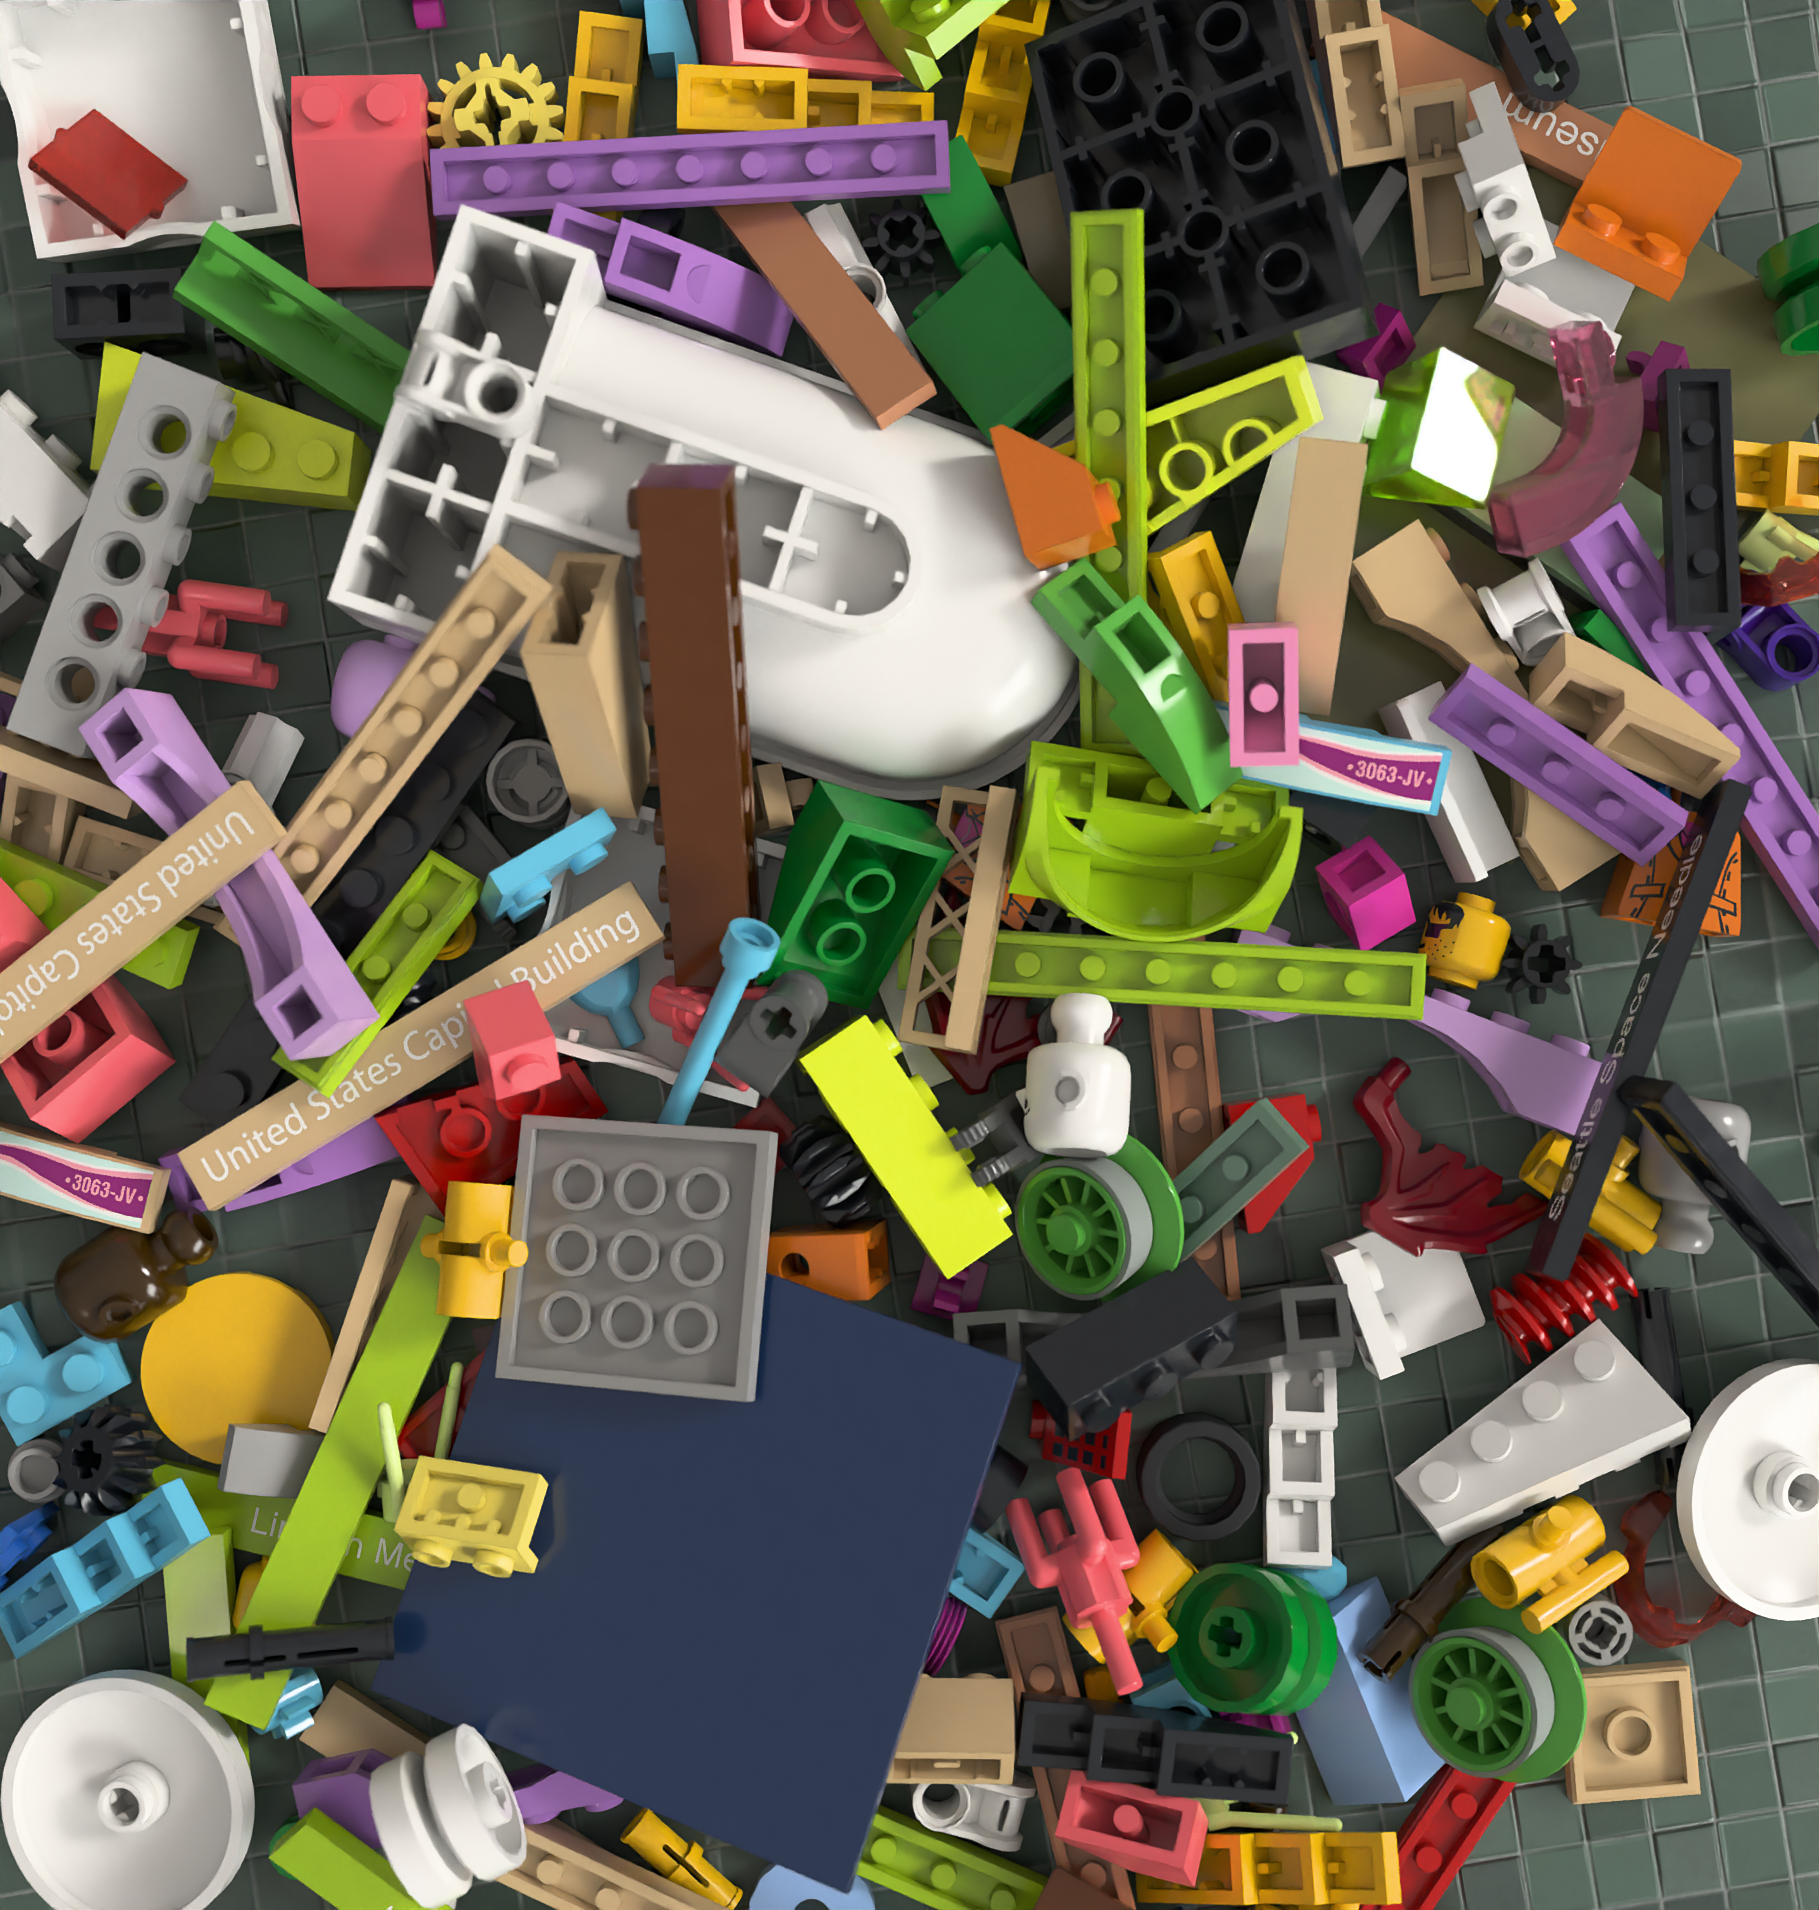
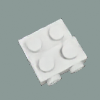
(1501, 188)

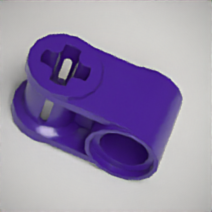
(1755, 643)

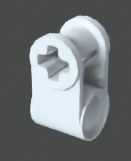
(455, 382)
(1527, 613)
(978, 1811)

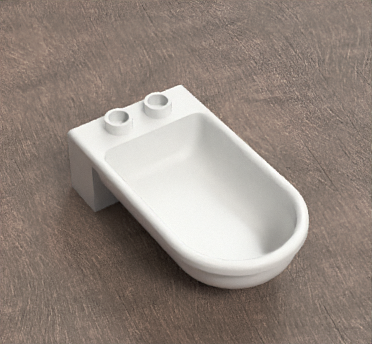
(872, 561)

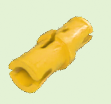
(648, 1837)

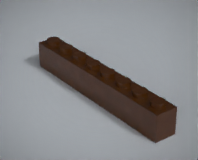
(697, 708)

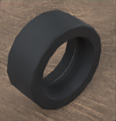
(1222, 1519)

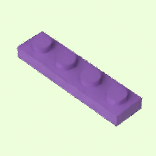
(1558, 765)

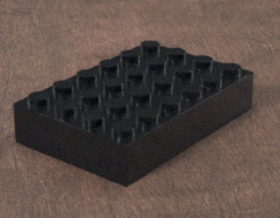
(1227, 151)

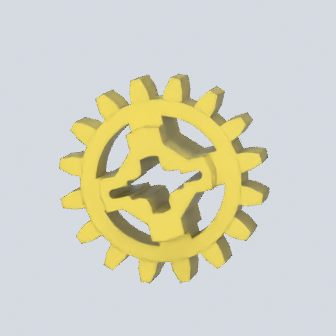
(484, 93)

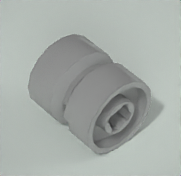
(528, 785)

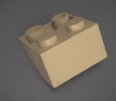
(958, 1732)

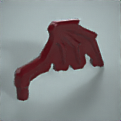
(1003, 1033)
(1429, 1195)

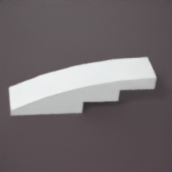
(1298, 1468)

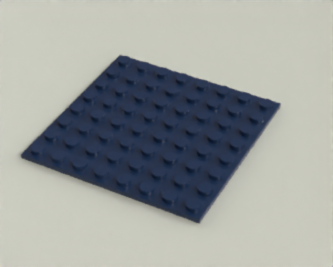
(721, 1581)

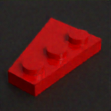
(477, 1138)

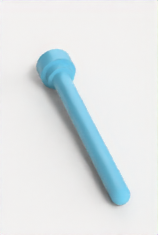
(746, 952)

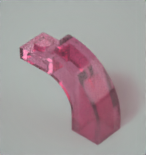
(1591, 453)

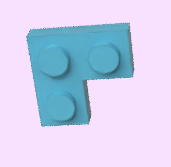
(522, 882)
(49, 1388)

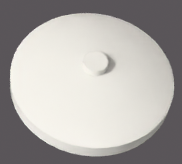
(1754, 1491)
(127, 1796)

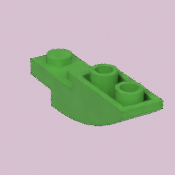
(1148, 674)

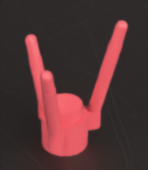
(684, 1009)

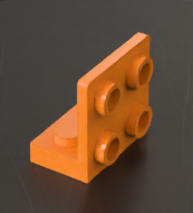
(1646, 202)

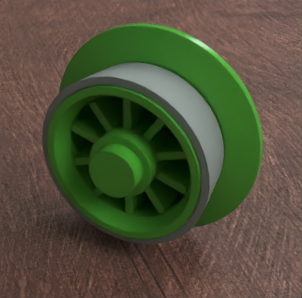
(1099, 1222)
(1498, 1695)

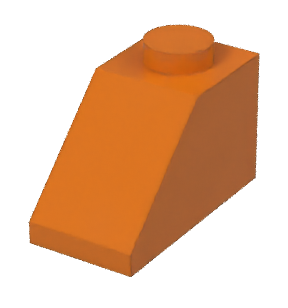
(1054, 501)

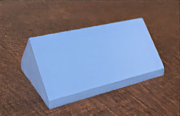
(1360, 1726)

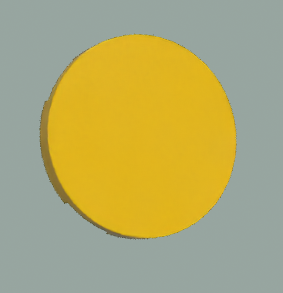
(234, 1355)

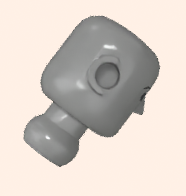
(1685, 1209)

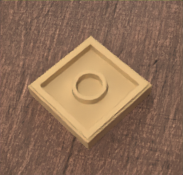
(1635, 1735)

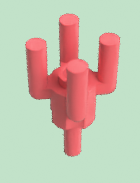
(196, 631)
(1085, 1564)

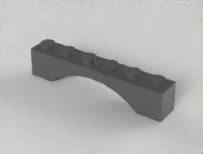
(1274, 1332)

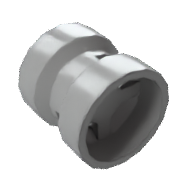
(1588, 1621)

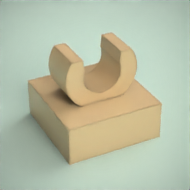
(776, 798)

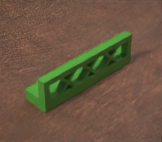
(294, 326)

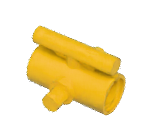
(1622, 1210)
(474, 1250)
(1548, 1558)
(1153, 1587)

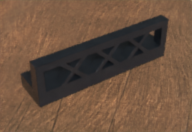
(1699, 502)

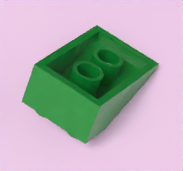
(852, 889)

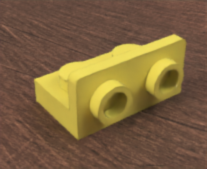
(471, 1515)

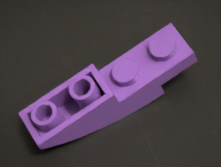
(679, 280)
(347, 1154)

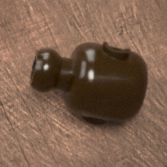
(131, 1276)

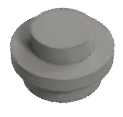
(33, 1470)

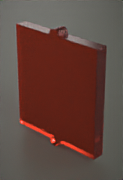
(108, 173)

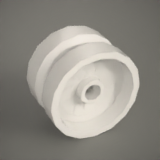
(447, 1817)

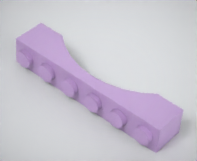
(292, 963)
(1524, 1073)

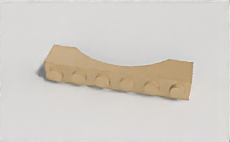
(1415, 593)

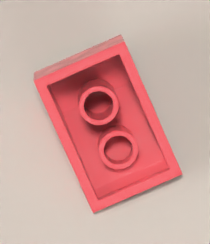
(805, 34)
(365, 181)
(88, 1062)

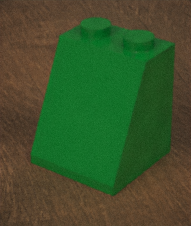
(998, 343)

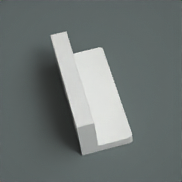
(1468, 819)

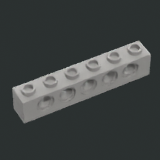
(112, 521)

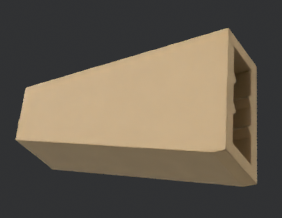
(590, 683)

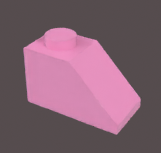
(1263, 694)

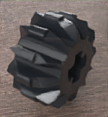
(830, 1171)
(107, 1460)

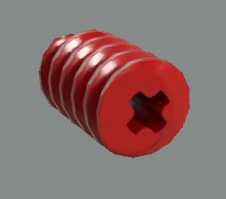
(1550, 1303)

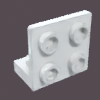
(1548, 295)
(1401, 1299)

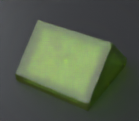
(1439, 432)

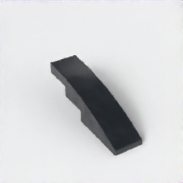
(1154, 1747)

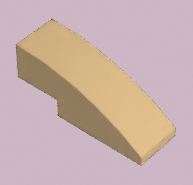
(1441, 227)
(1630, 717)

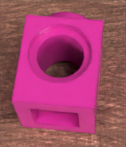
(1366, 894)

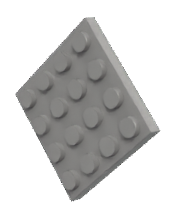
(638, 1257)

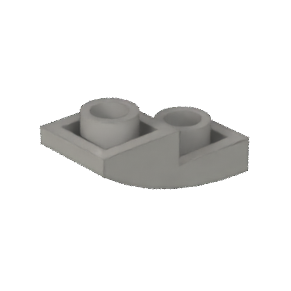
(267, 1459)

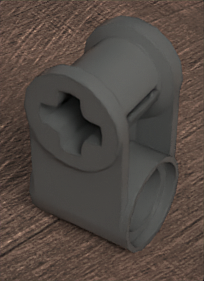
(774, 1030)

